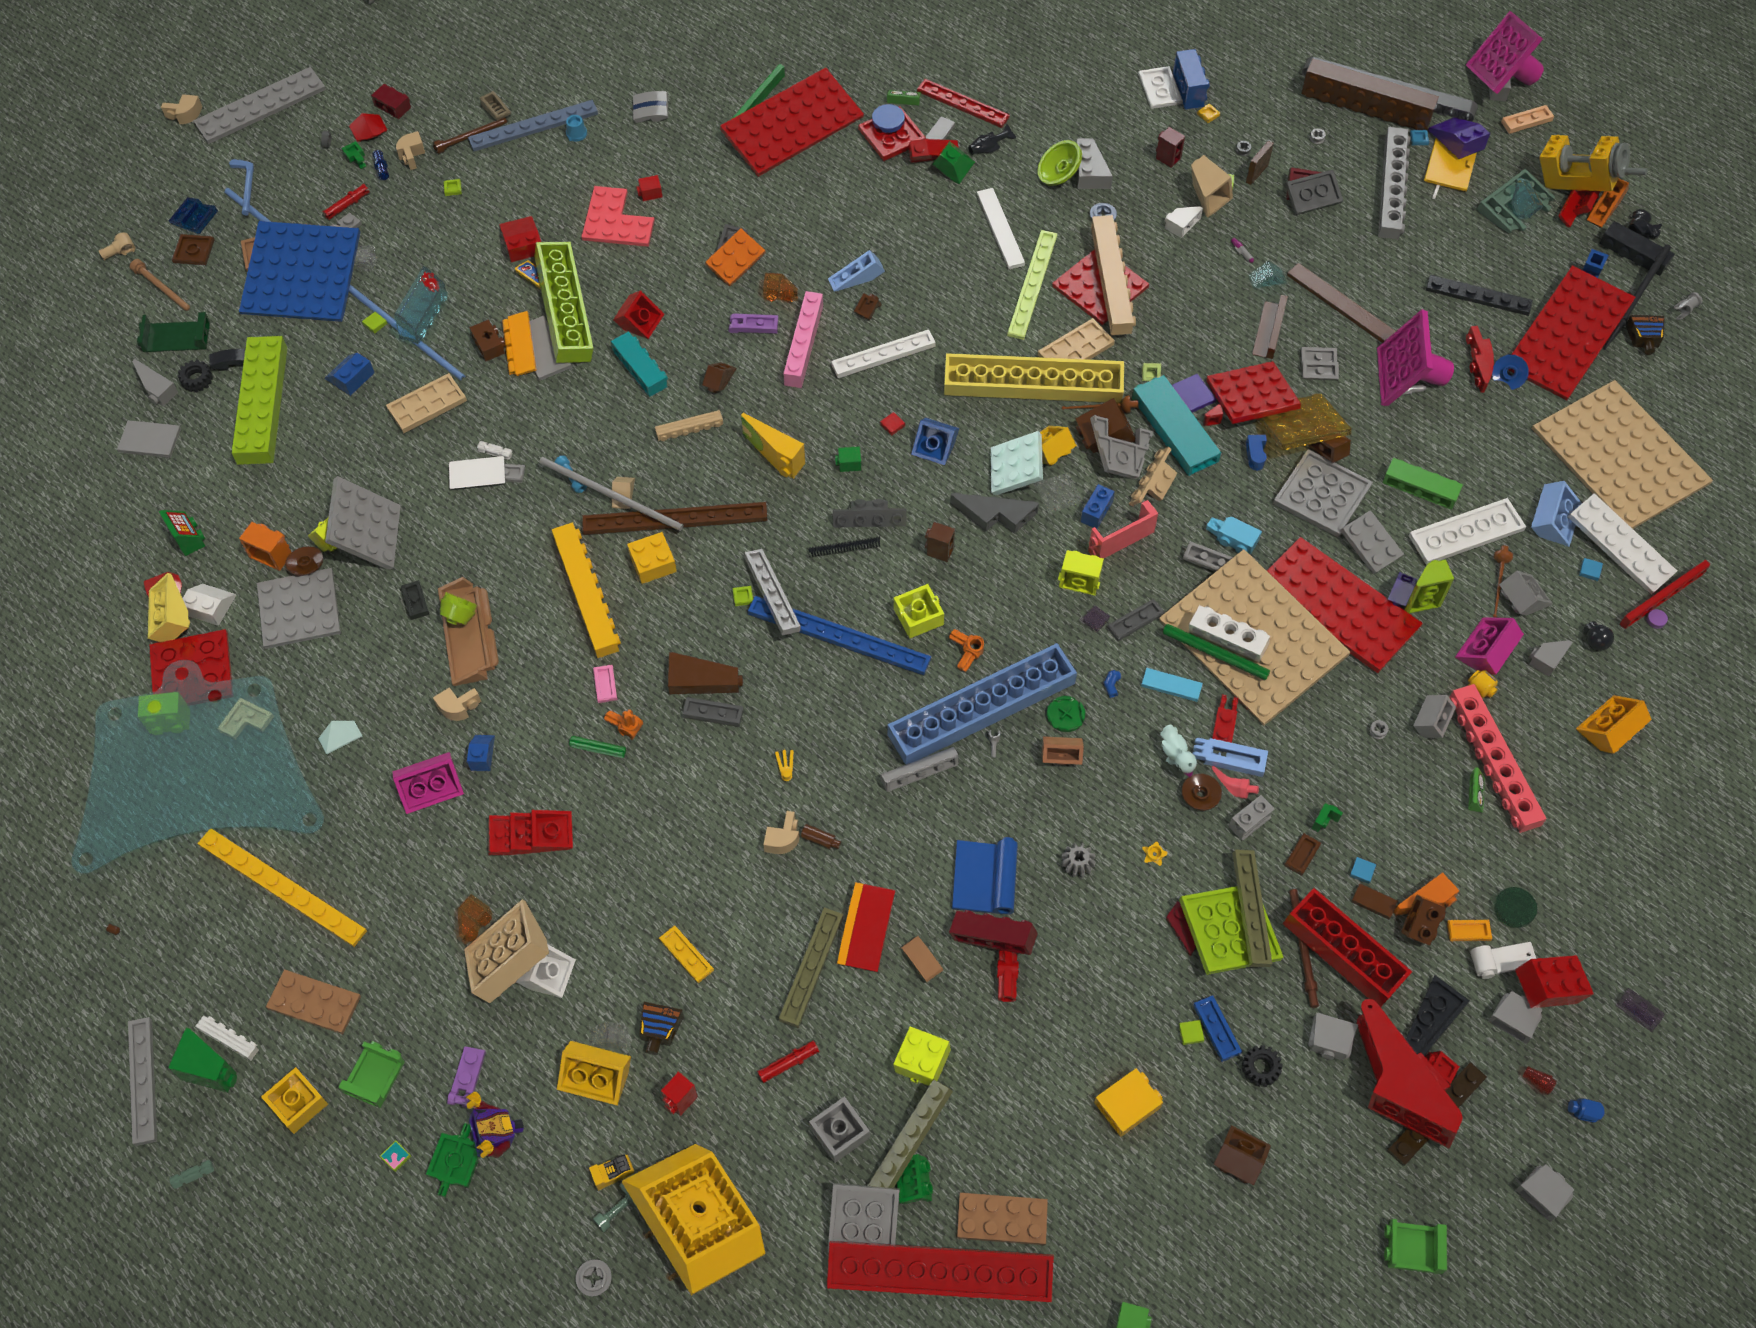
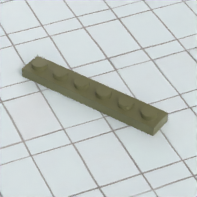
(1252, 908)
(811, 967)
(911, 1136)

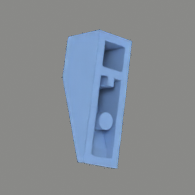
(857, 272)

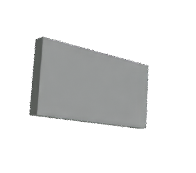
(543, 350)

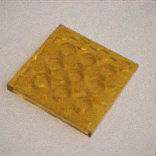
(1308, 425)

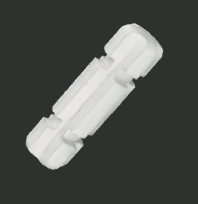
(494, 450)

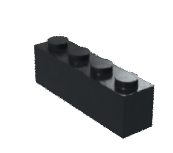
(1634, 247)

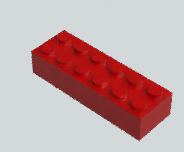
(1347, 947)

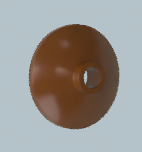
(304, 561)
(1204, 784)

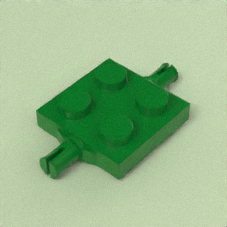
(453, 1160)

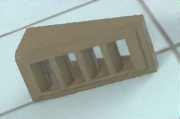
(490, 98)

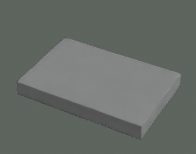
(149, 439)

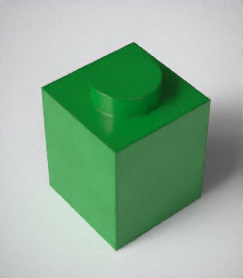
(848, 459)

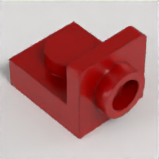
(1443, 1065)

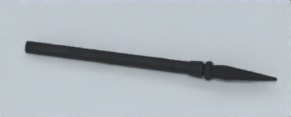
(1640, 291)

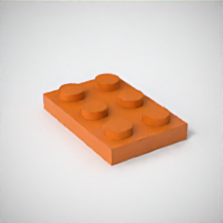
(735, 257)

